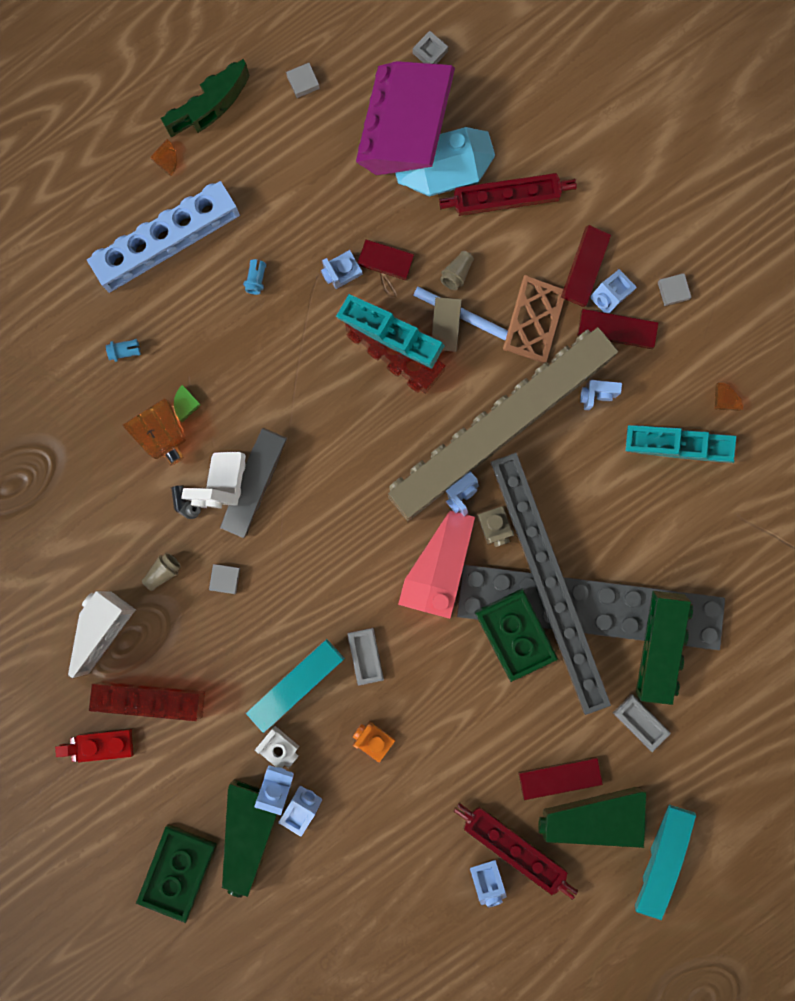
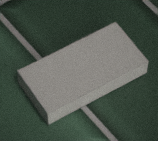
(365, 656)
(641, 723)

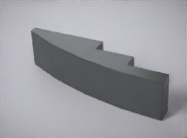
(254, 482)

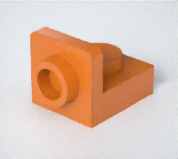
(372, 741)

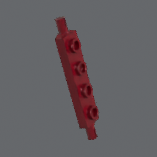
(507, 194)
(515, 850)

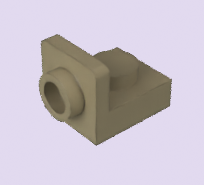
(495, 526)

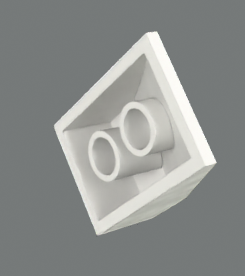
(97, 627)

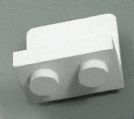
(222, 483)

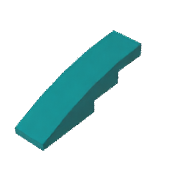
(390, 331)
(680, 444)
(295, 685)
(666, 862)

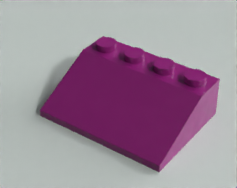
(404, 117)

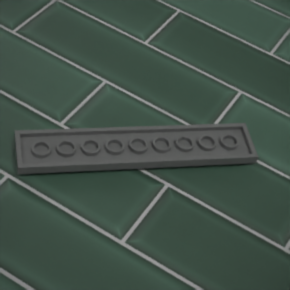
(600, 606)

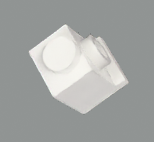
(274, 739)

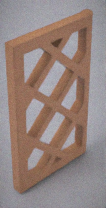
(554, 313)

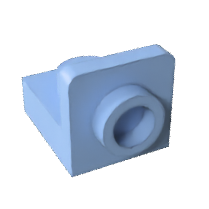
(341, 269)
(612, 291)
(602, 389)
(462, 489)
(274, 790)
(300, 810)
(488, 884)

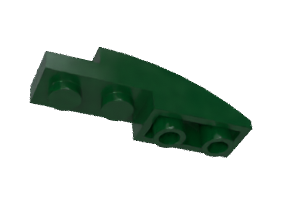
(217, 97)

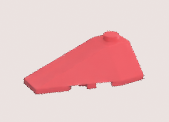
(437, 572)

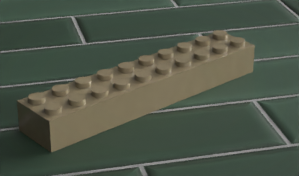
(502, 424)

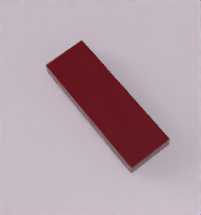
(586, 266)
(620, 328)
(560, 778)

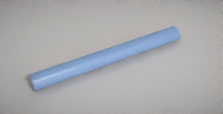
(465, 315)

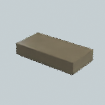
(447, 322)

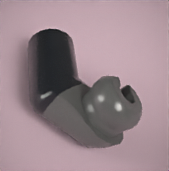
(183, 506)

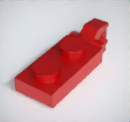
(98, 746)

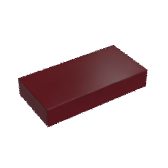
(385, 259)

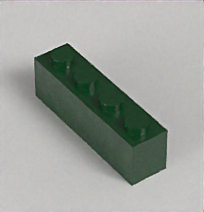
(663, 647)

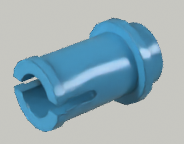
(255, 277)
(122, 350)

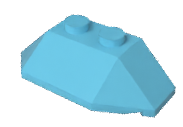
(458, 162)

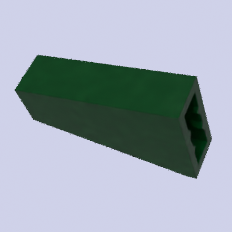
(598, 820)
(245, 838)

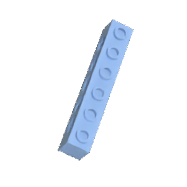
(161, 249)

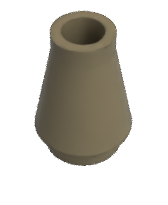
(456, 272)
(161, 571)

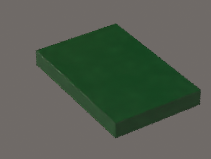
(516, 635)
(176, 873)

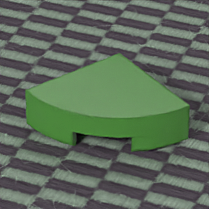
(184, 403)

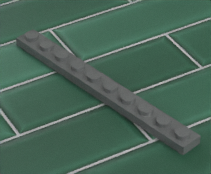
(550, 584)

